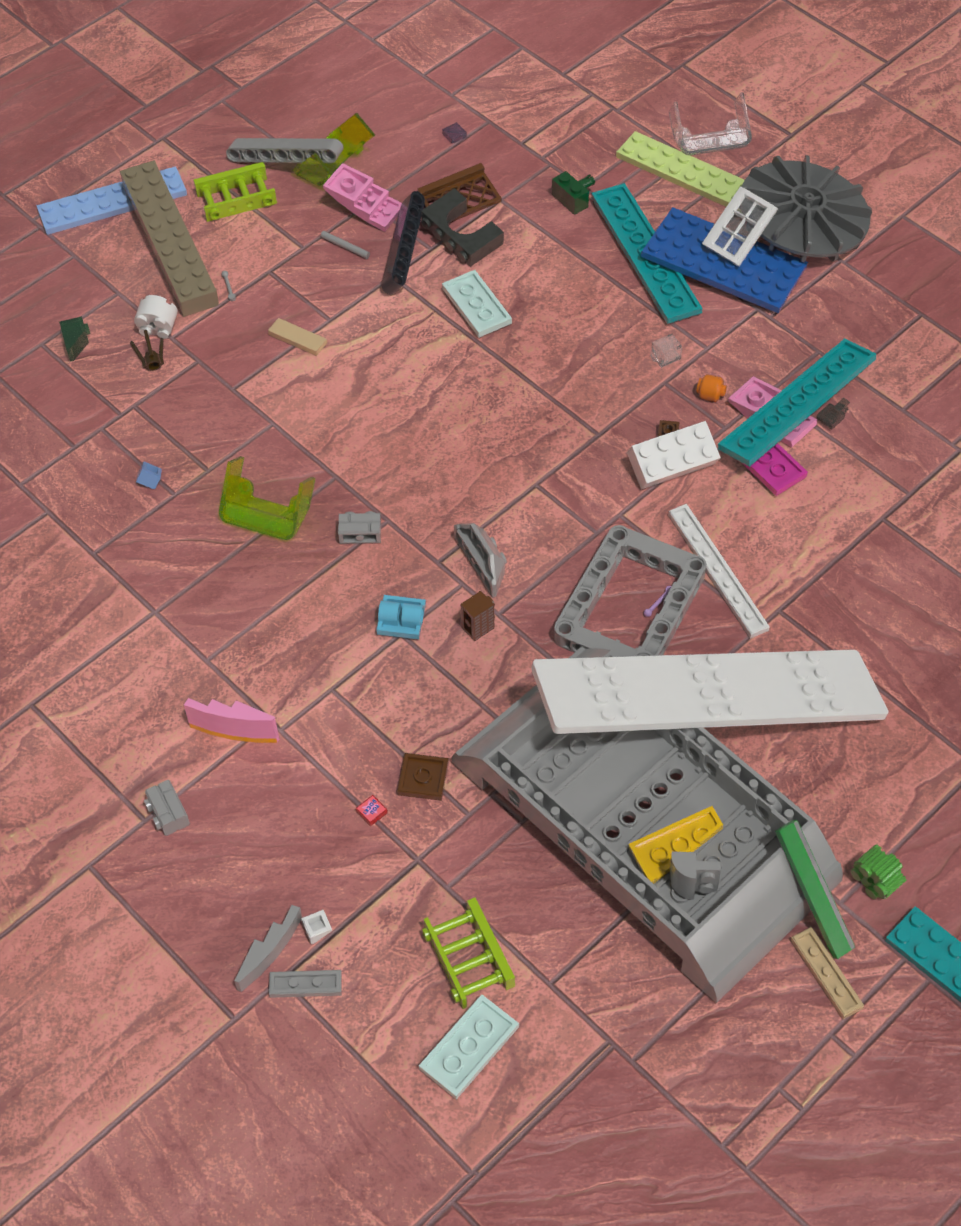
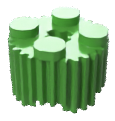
(878, 873)

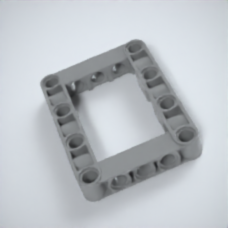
(647, 551)

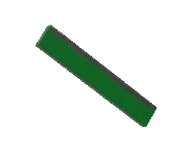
(815, 889)

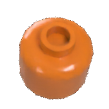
(711, 388)

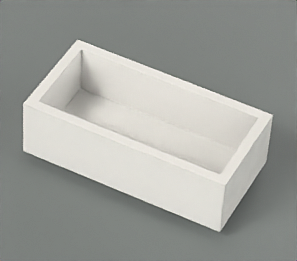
(673, 455)

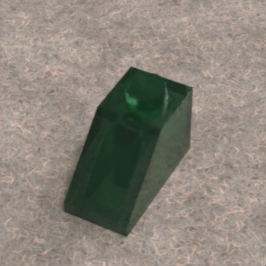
(75, 336)

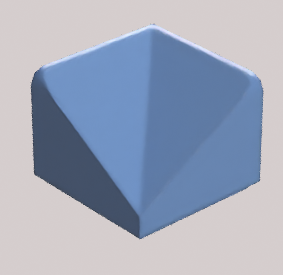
(149, 475)

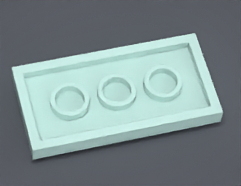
(476, 303)
(469, 1046)

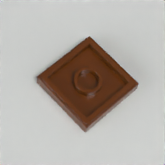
(423, 776)

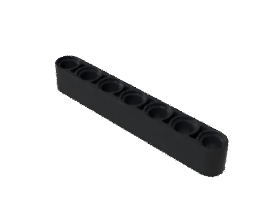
(403, 243)

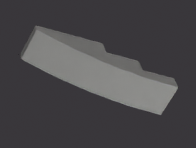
(264, 953)

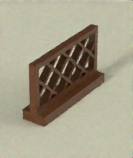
(461, 179)

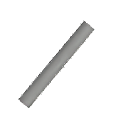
(344, 244)

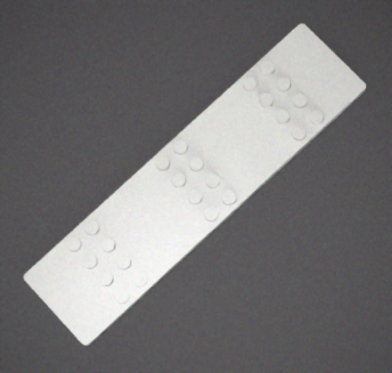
(706, 690)

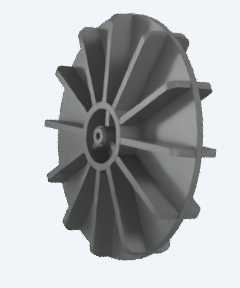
(816, 208)

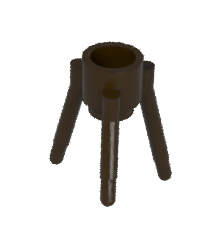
(152, 359)

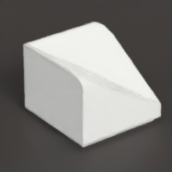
(316, 926)

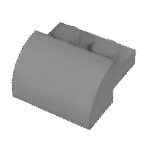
(692, 875)

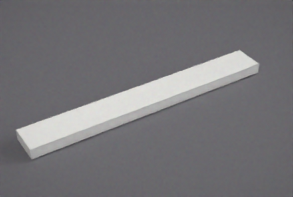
(719, 571)

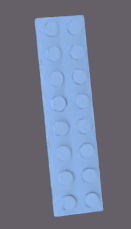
(98, 204)

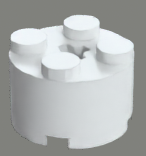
(155, 316)

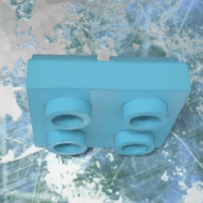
(401, 616)

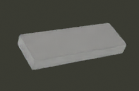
(305, 983)

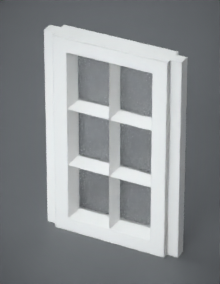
(740, 226)

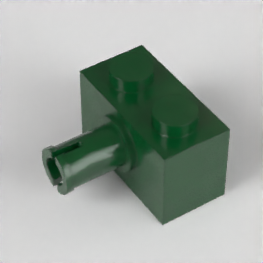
(572, 193)

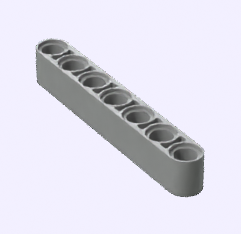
(283, 149)

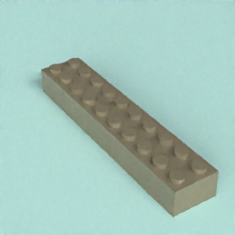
(169, 238)

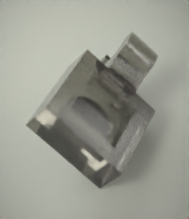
(833, 415)

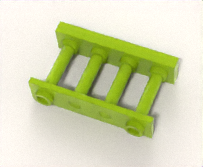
(232, 179)
(482, 934)

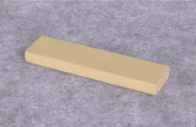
(827, 973)

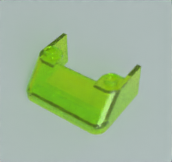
(352, 135)
(259, 515)

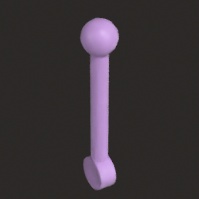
(648, 612)

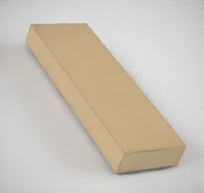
(297, 336)

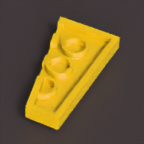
(686, 835)

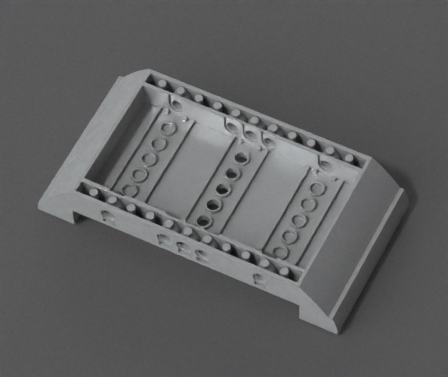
(589, 781)

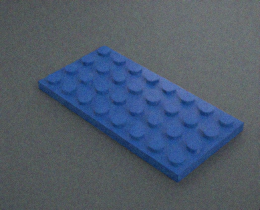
(761, 278)

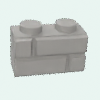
(359, 527)
(167, 808)

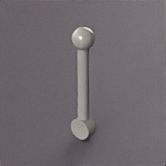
(232, 297)

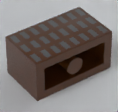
(477, 615)

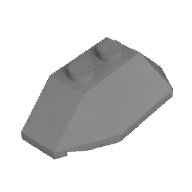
(482, 554)

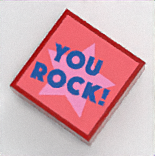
(371, 810)

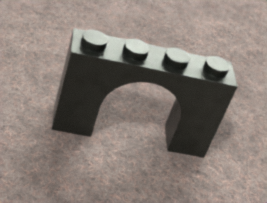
(468, 247)

